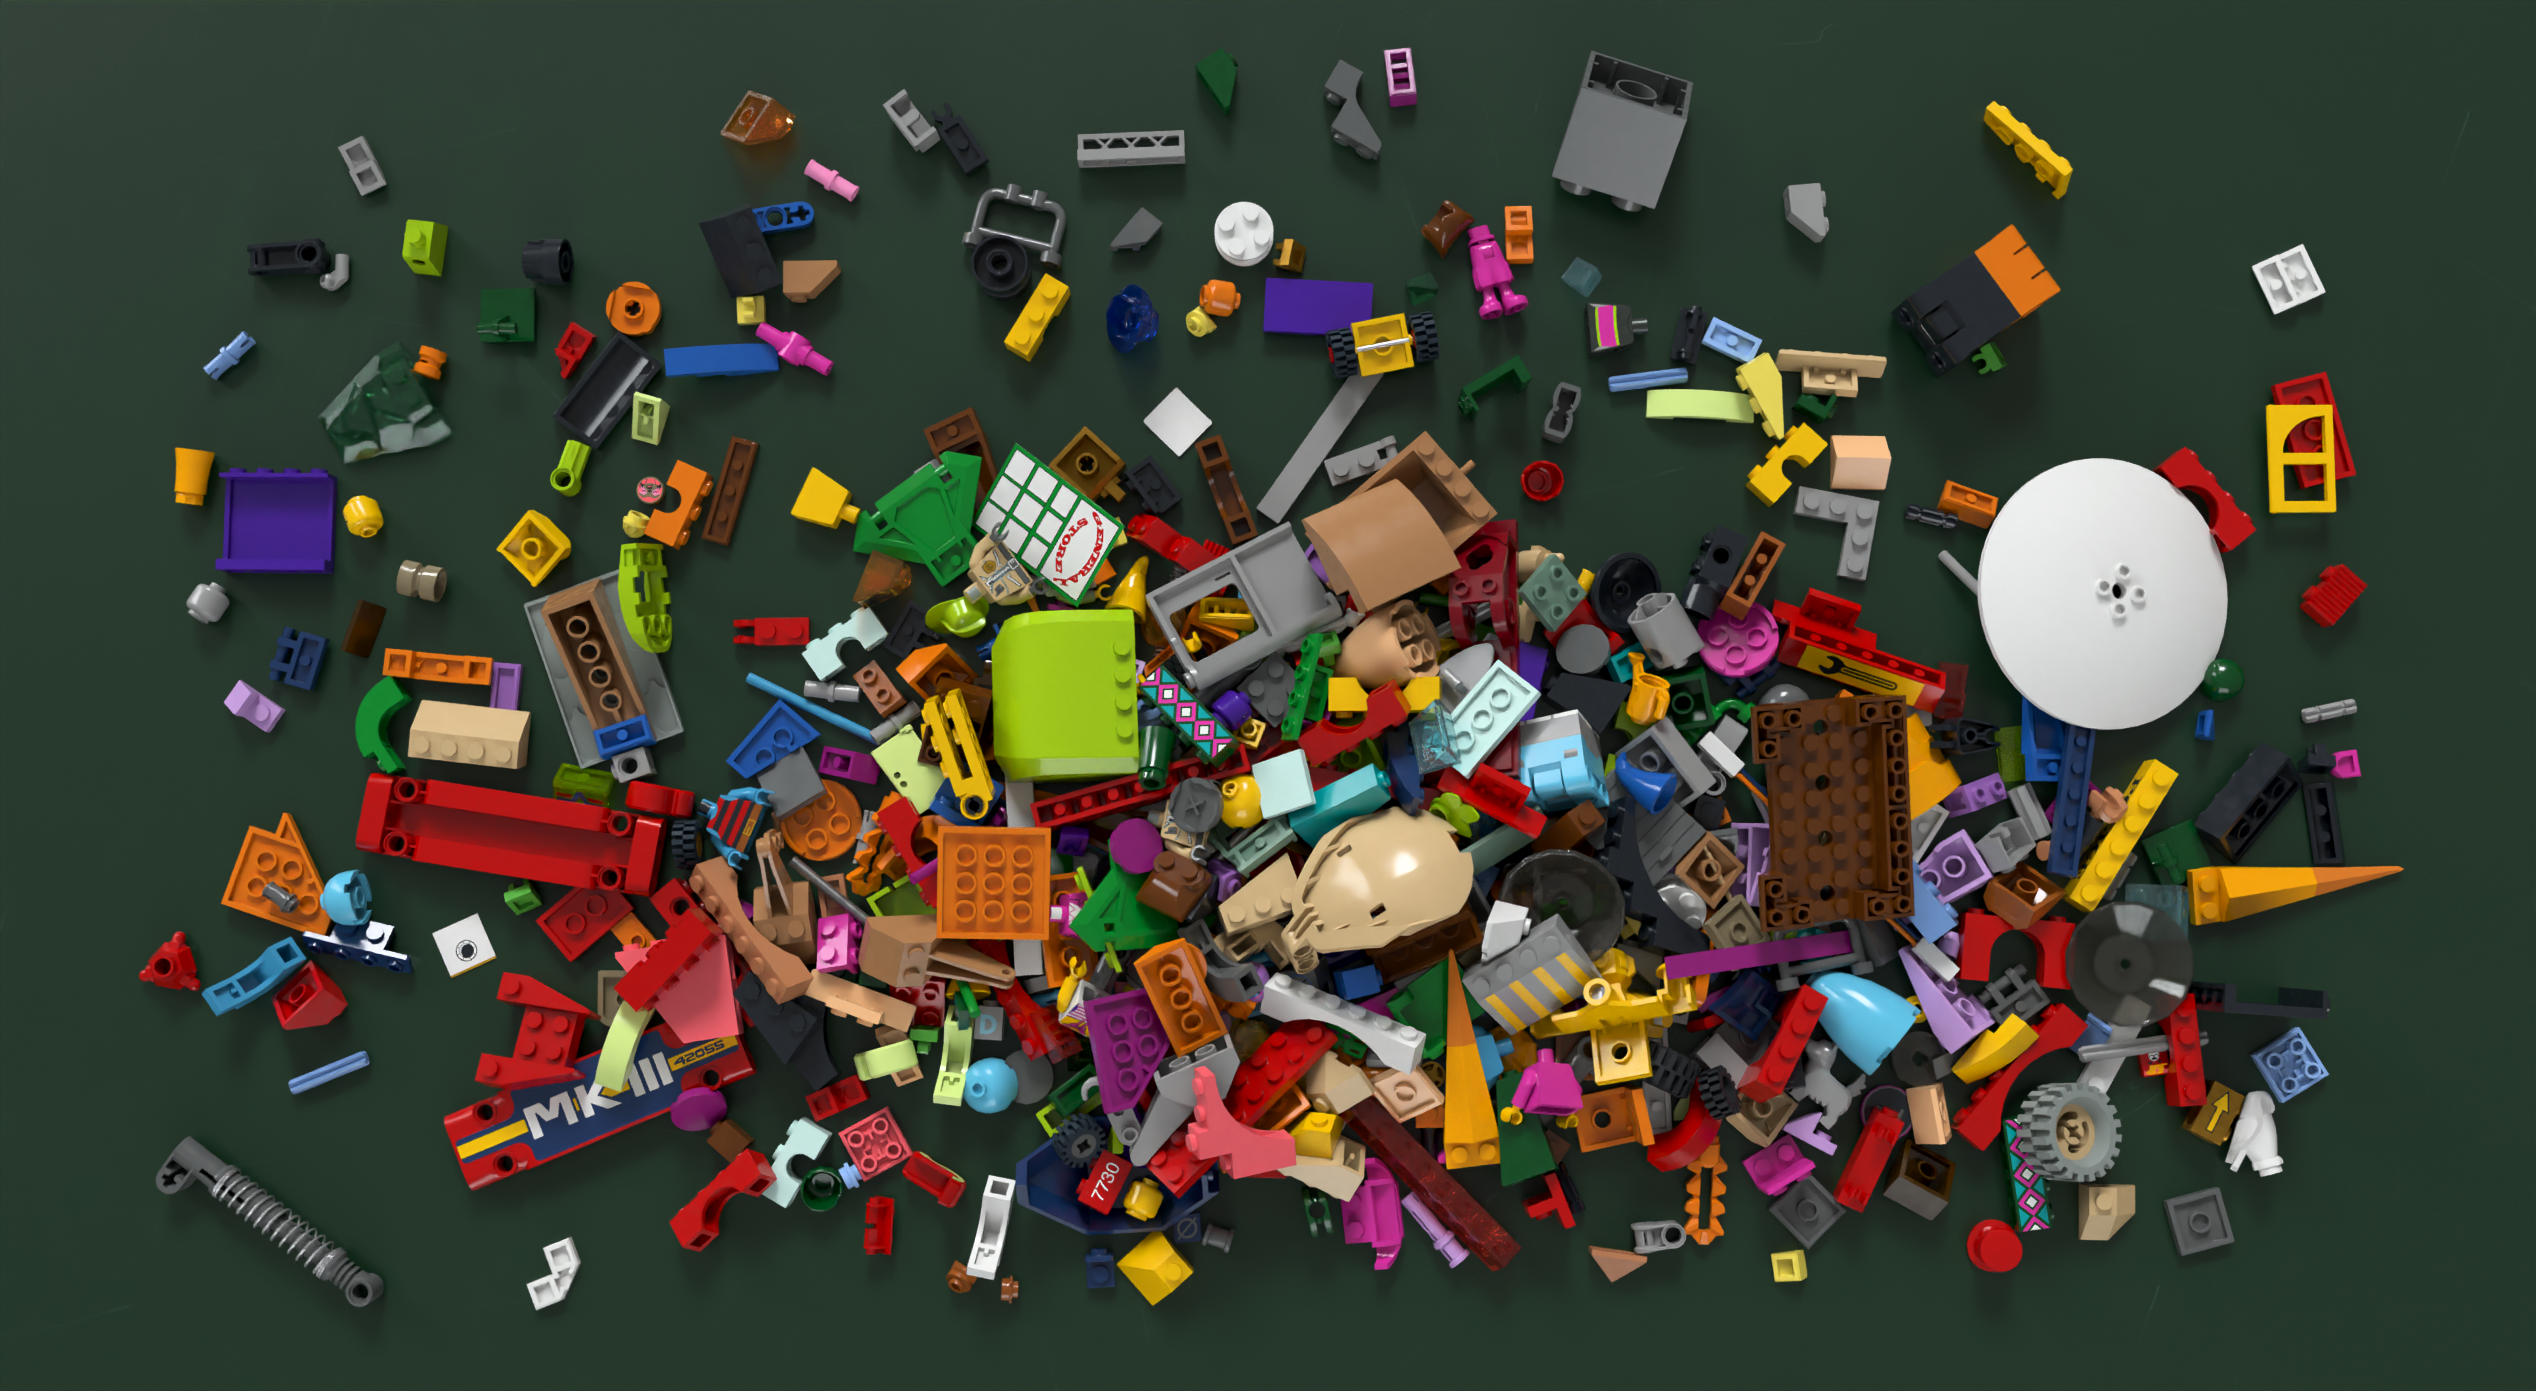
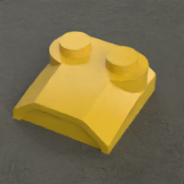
(535, 546)

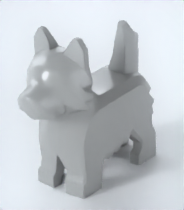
(1822, 1085)

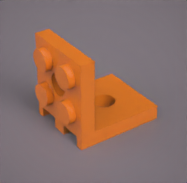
(1627, 1118)

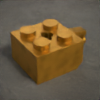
(1106, 467)

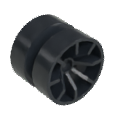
(1001, 268)

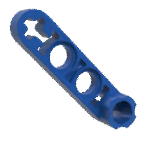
(762, 214)

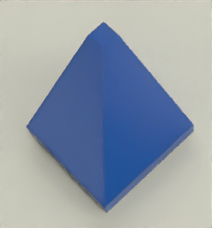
(2205, 725)

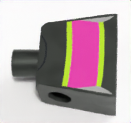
(1611, 328)

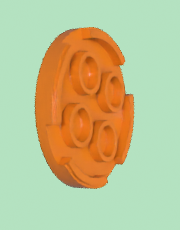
(826, 825)

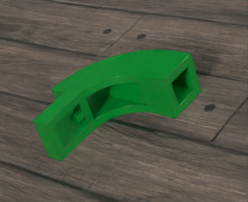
(373, 723)

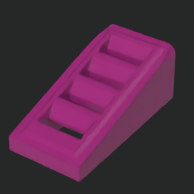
(1404, 93)

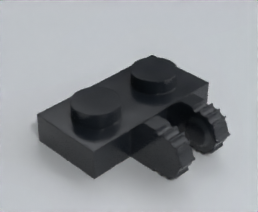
(908, 631)

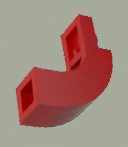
(1688, 1139)

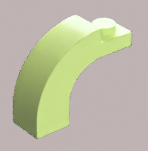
(620, 1047)
(955, 1061)

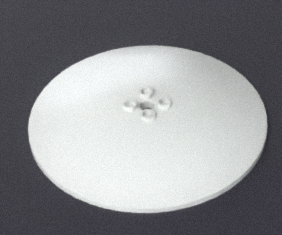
(2052, 601)

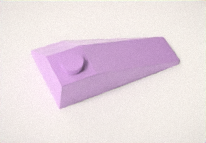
(1955, 868)
(1950, 1012)

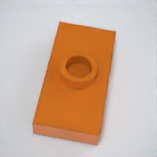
(633, 931)

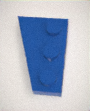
(771, 740)

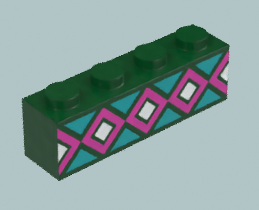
(1189, 716)
(2024, 1188)

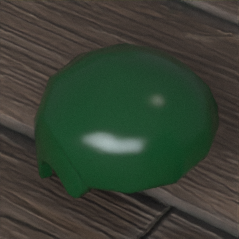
(2222, 680)
(821, 1189)

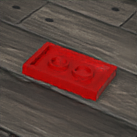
(583, 918)

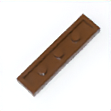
(730, 491)

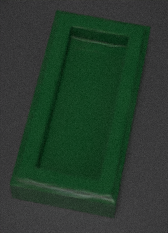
(1068, 1096)

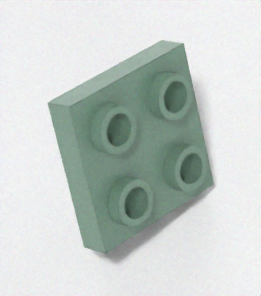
(1552, 592)

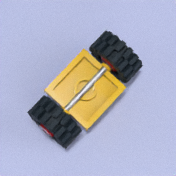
(1382, 345)

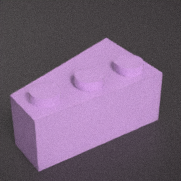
(1755, 856)

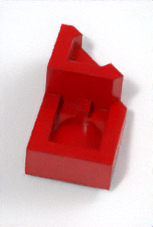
(573, 348)

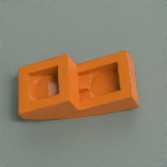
(1518, 234)

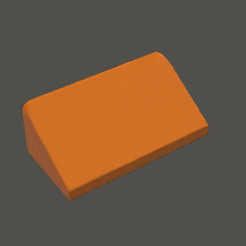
(1968, 504)

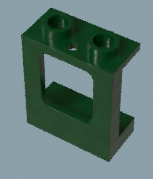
(1512, 370)

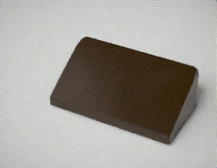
(363, 628)

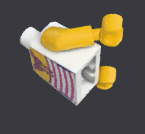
(1072, 996)

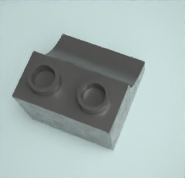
(1622, 132)

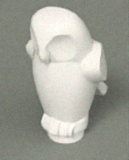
(2255, 1136)

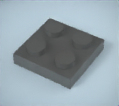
(1270, 689)

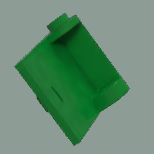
(1425, 1006)

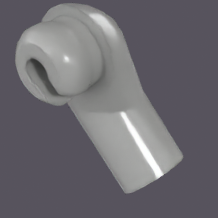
(339, 275)

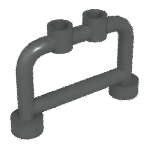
(1014, 196)
(1856, 959)

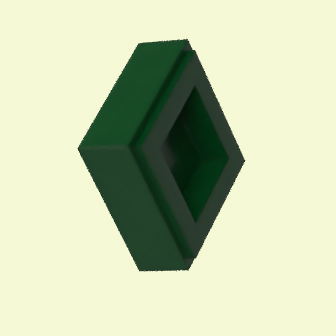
(961, 1012)

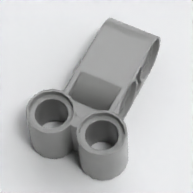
(1731, 735)

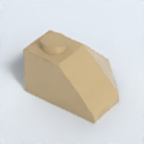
(1336, 1086)
(2104, 1209)

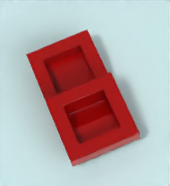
(837, 1097)

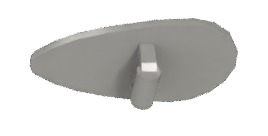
(1463, 672)

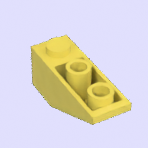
(1765, 388)

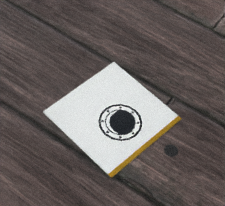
(464, 945)

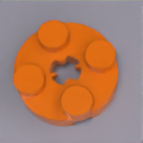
(625, 297)

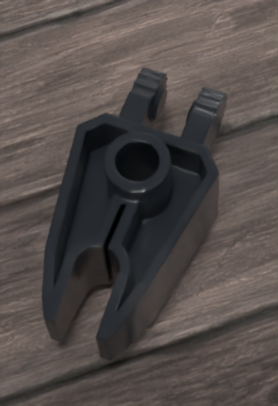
(1961, 735)

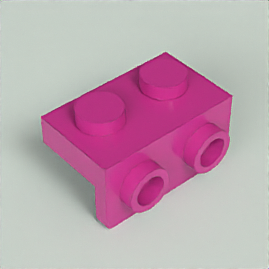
(838, 944)

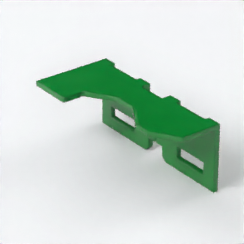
(1348, 1043)

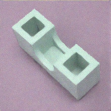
(825, 654)
(806, 1139)

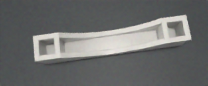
(1393, 1042)

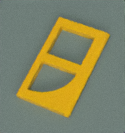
(2279, 422)

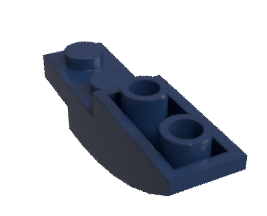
(1403, 768)

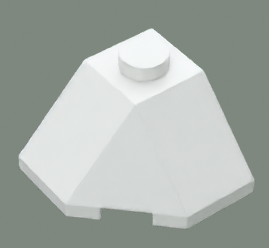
(1504, 929)

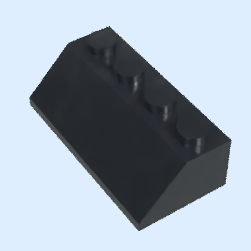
(2249, 802)

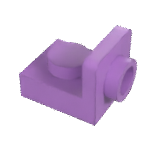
(1228, 877)

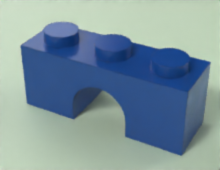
(1356, 981)

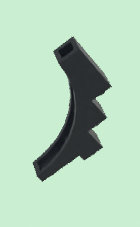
(1660, 927)

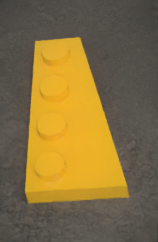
(2029, 148)

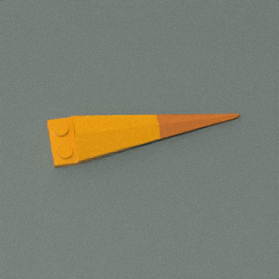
(2236, 892)
(1469, 1118)

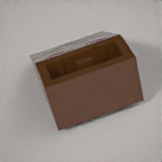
(977, 703)

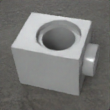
(644, 761)

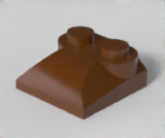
(1174, 885)

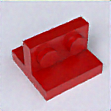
(1553, 1199)

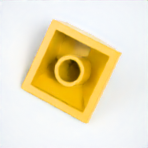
(1315, 1133)
(1155, 1267)

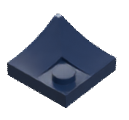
(1748, 1004)

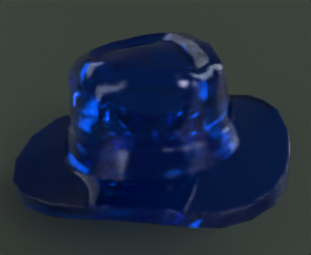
(1131, 318)

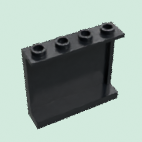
(2291, 1001)

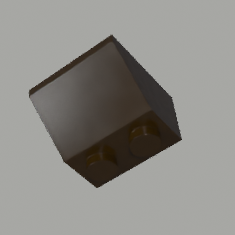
(1920, 1179)

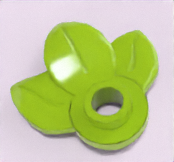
(1455, 812)

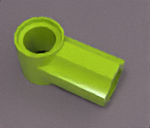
(571, 465)

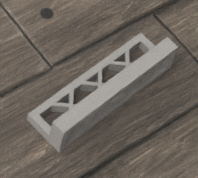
(1131, 155)

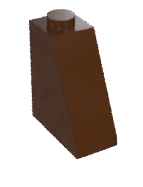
(1571, 830)

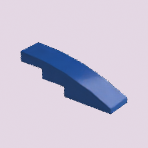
(720, 360)

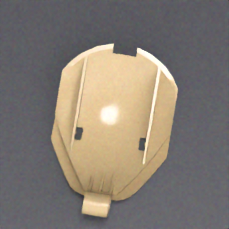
(1373, 863)

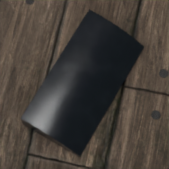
(607, 390)

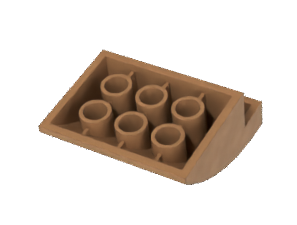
(1380, 545)

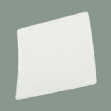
(1177, 421)

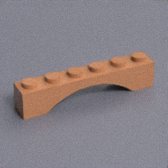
(778, 970)

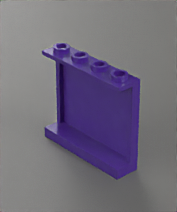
(279, 521)

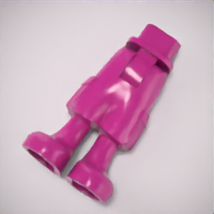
(1492, 271)

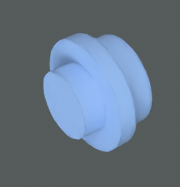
(850, 1175)

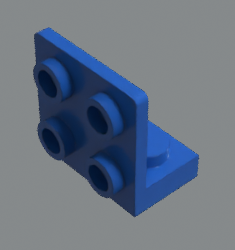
(948, 805)

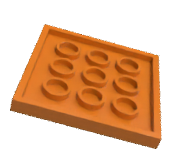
(993, 882)

